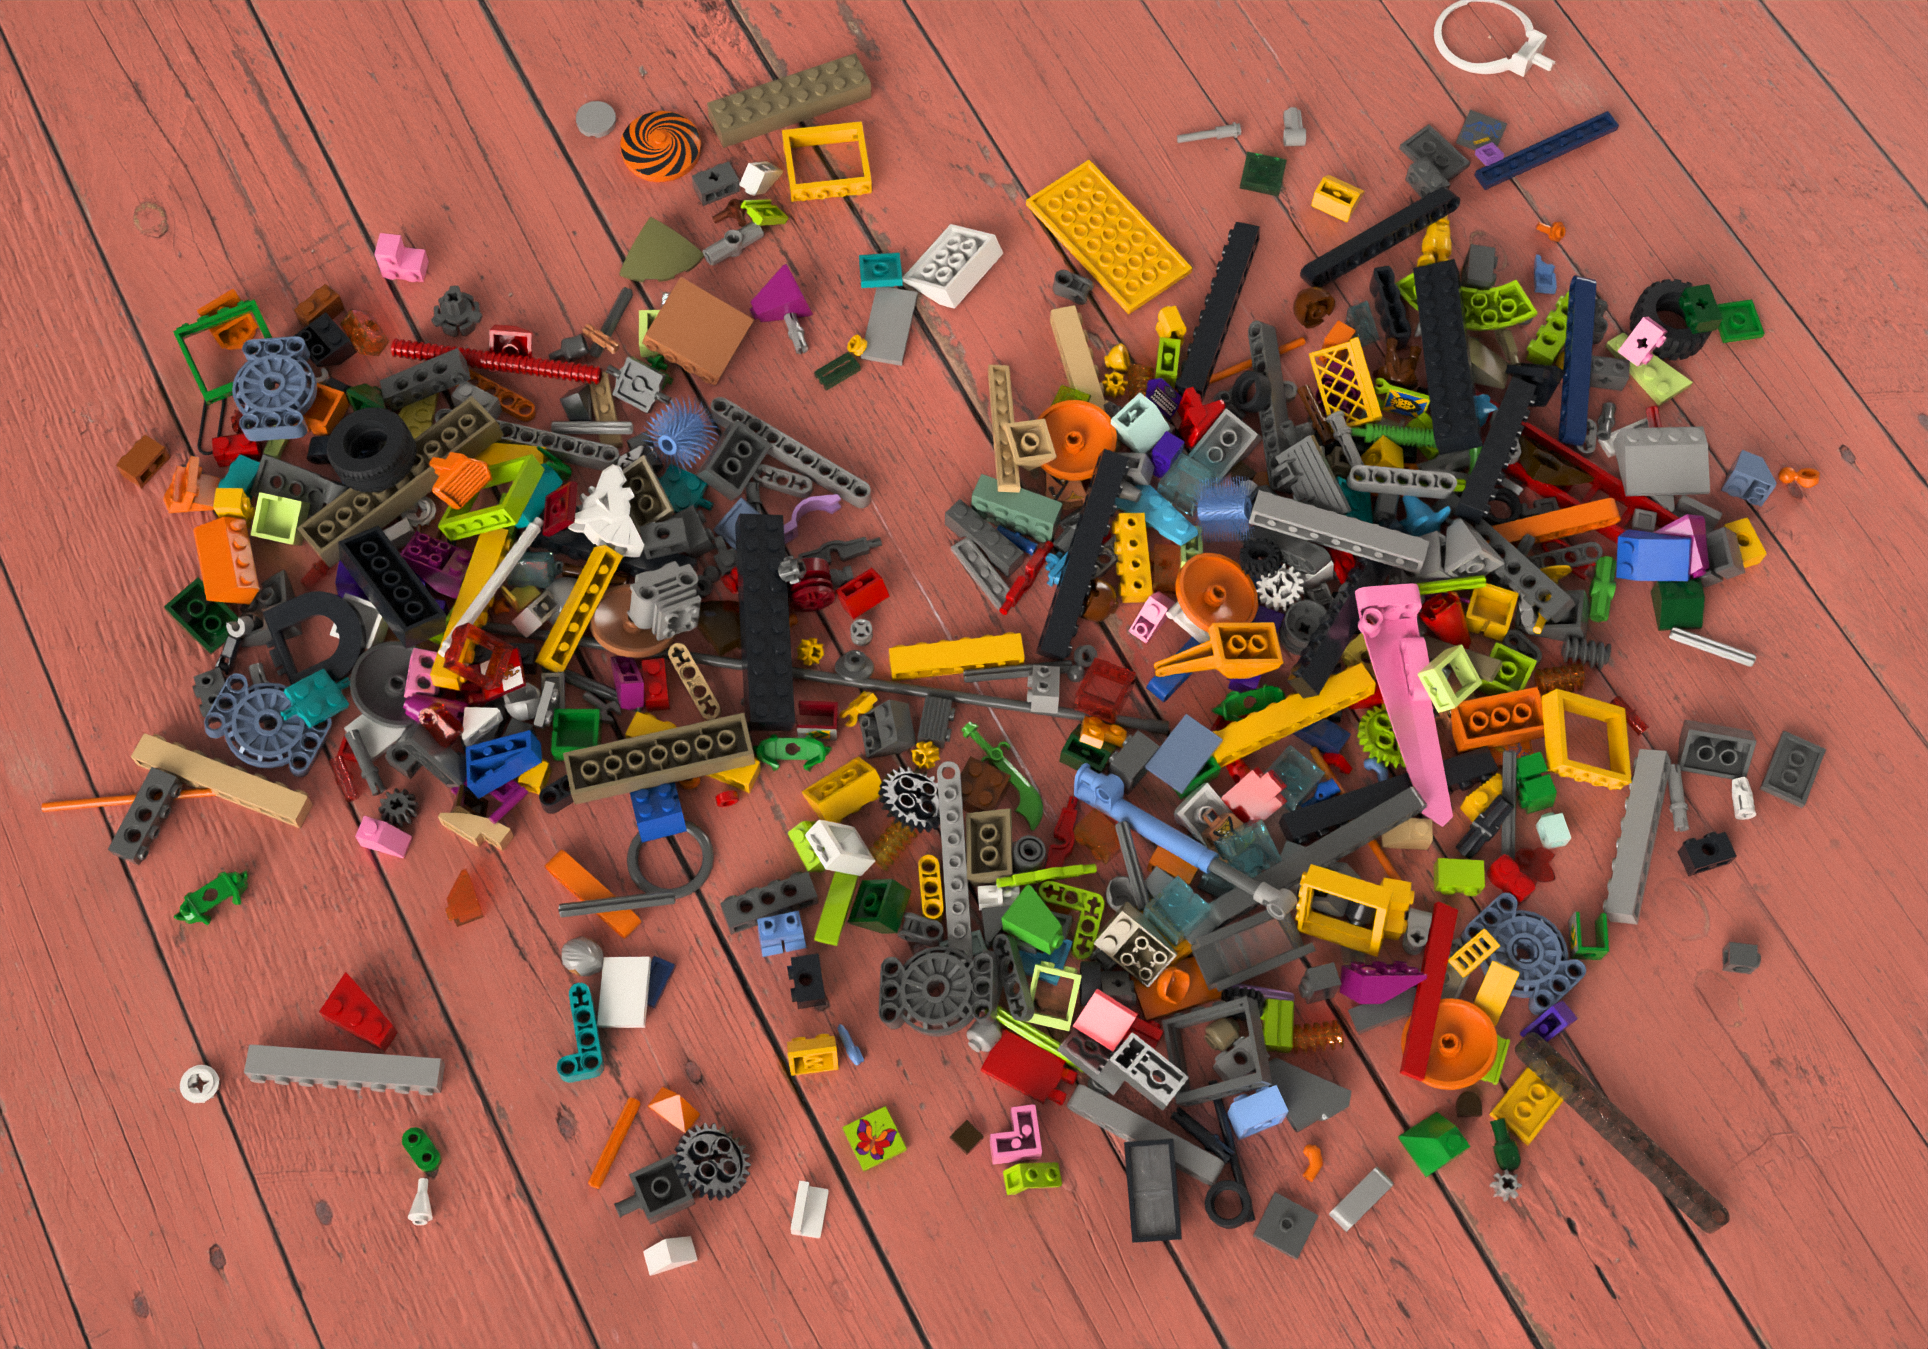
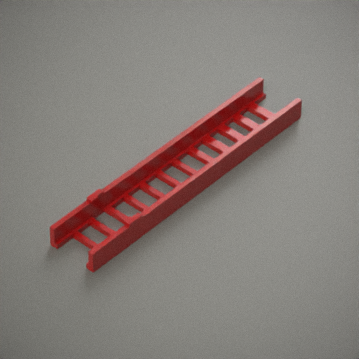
(1602, 481)

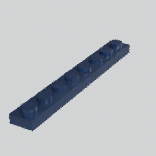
(1546, 150)

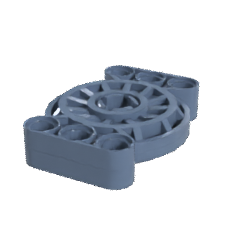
(279, 406)
(264, 747)
(1541, 941)

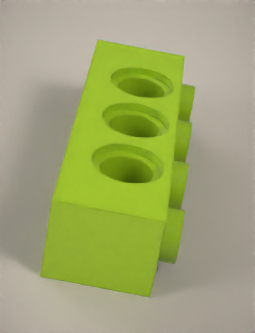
(1546, 354)

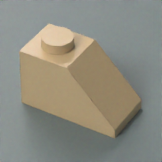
(1411, 834)

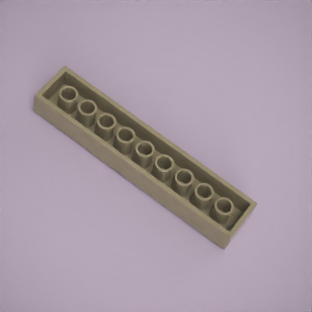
(463, 430)

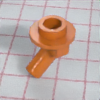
(1555, 232)

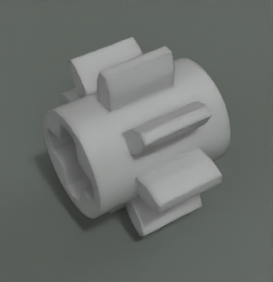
(1500, 1180)

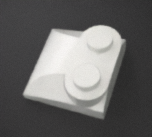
(1190, 811)

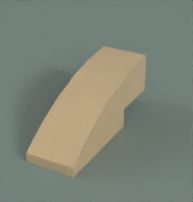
(477, 829)

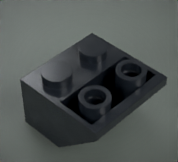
(326, 342)

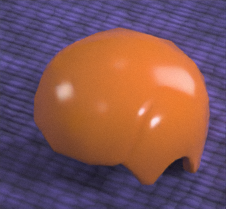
(1173, 985)

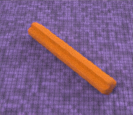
(614, 1143)

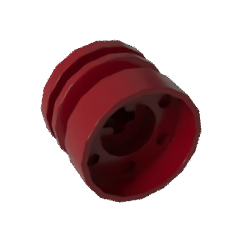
(814, 590)

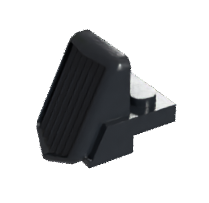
(1543, 376)

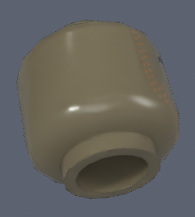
(1222, 1033)

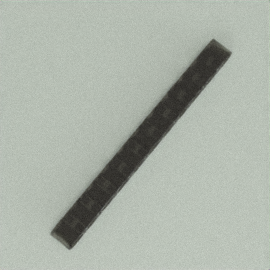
(1622, 1133)

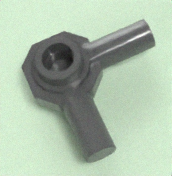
(1226, 396)

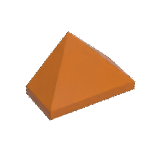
(674, 1109)

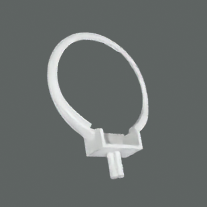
(1519, 63)

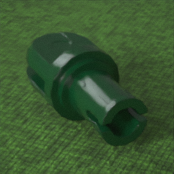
(1505, 1149)

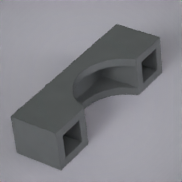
(969, 524)

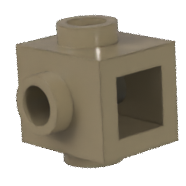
(1338, 463)

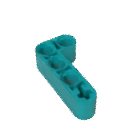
(582, 1031)

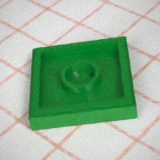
(1739, 321)

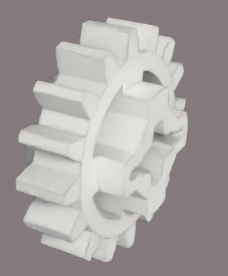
(1287, 594)

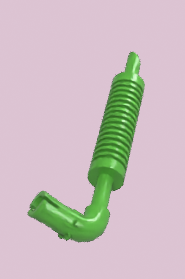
(1406, 436)

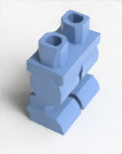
(778, 928)

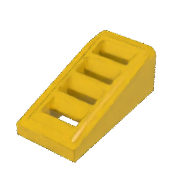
(1479, 959)

